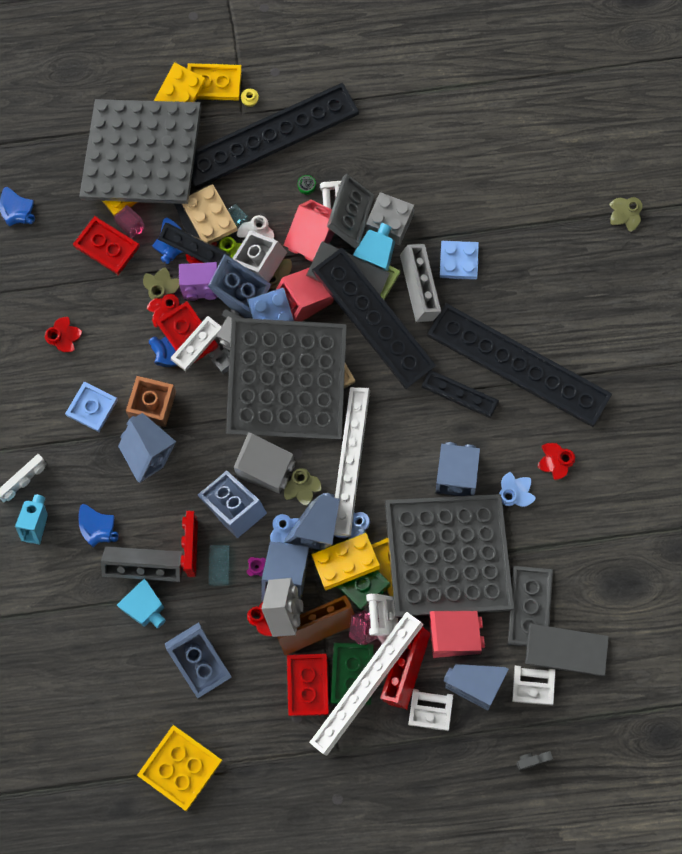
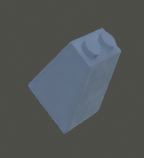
(145, 446)
(457, 470)
(316, 524)
(286, 562)
(475, 682)

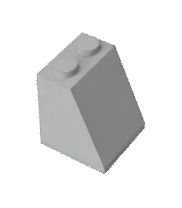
(264, 463)

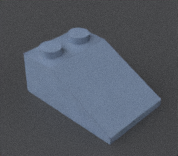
(236, 284)
(232, 504)
(197, 660)

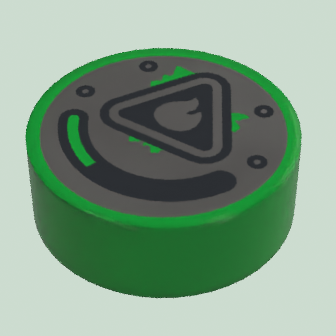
(306, 184)

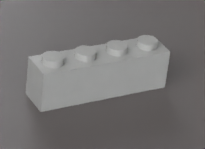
(420, 283)

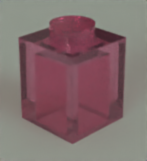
(129, 221)
(360, 628)

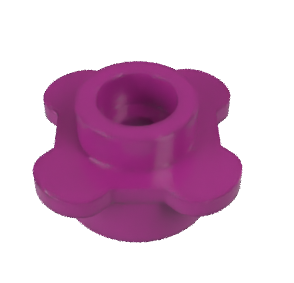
(252, 563)

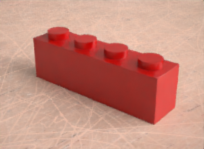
(404, 673)

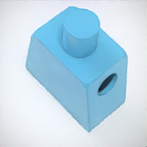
(376, 247)
(32, 520)
(143, 605)

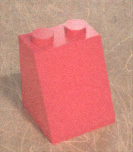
(309, 229)
(304, 295)
(455, 633)

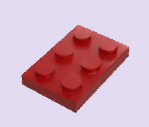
(106, 245)
(179, 325)
(189, 543)
(307, 685)

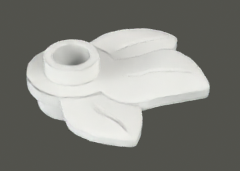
(247, 226)

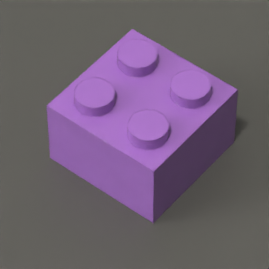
(195, 280)

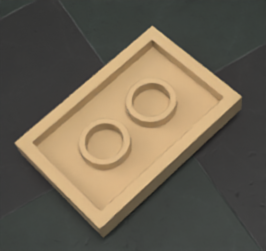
(209, 215)

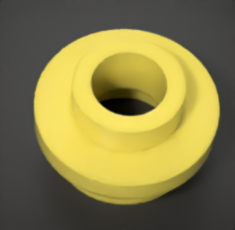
(249, 101)

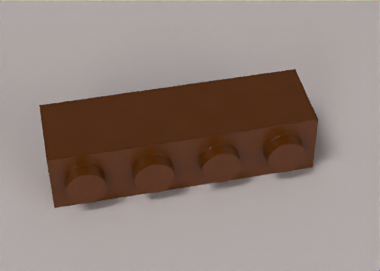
(319, 624)

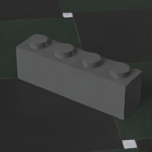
(141, 564)

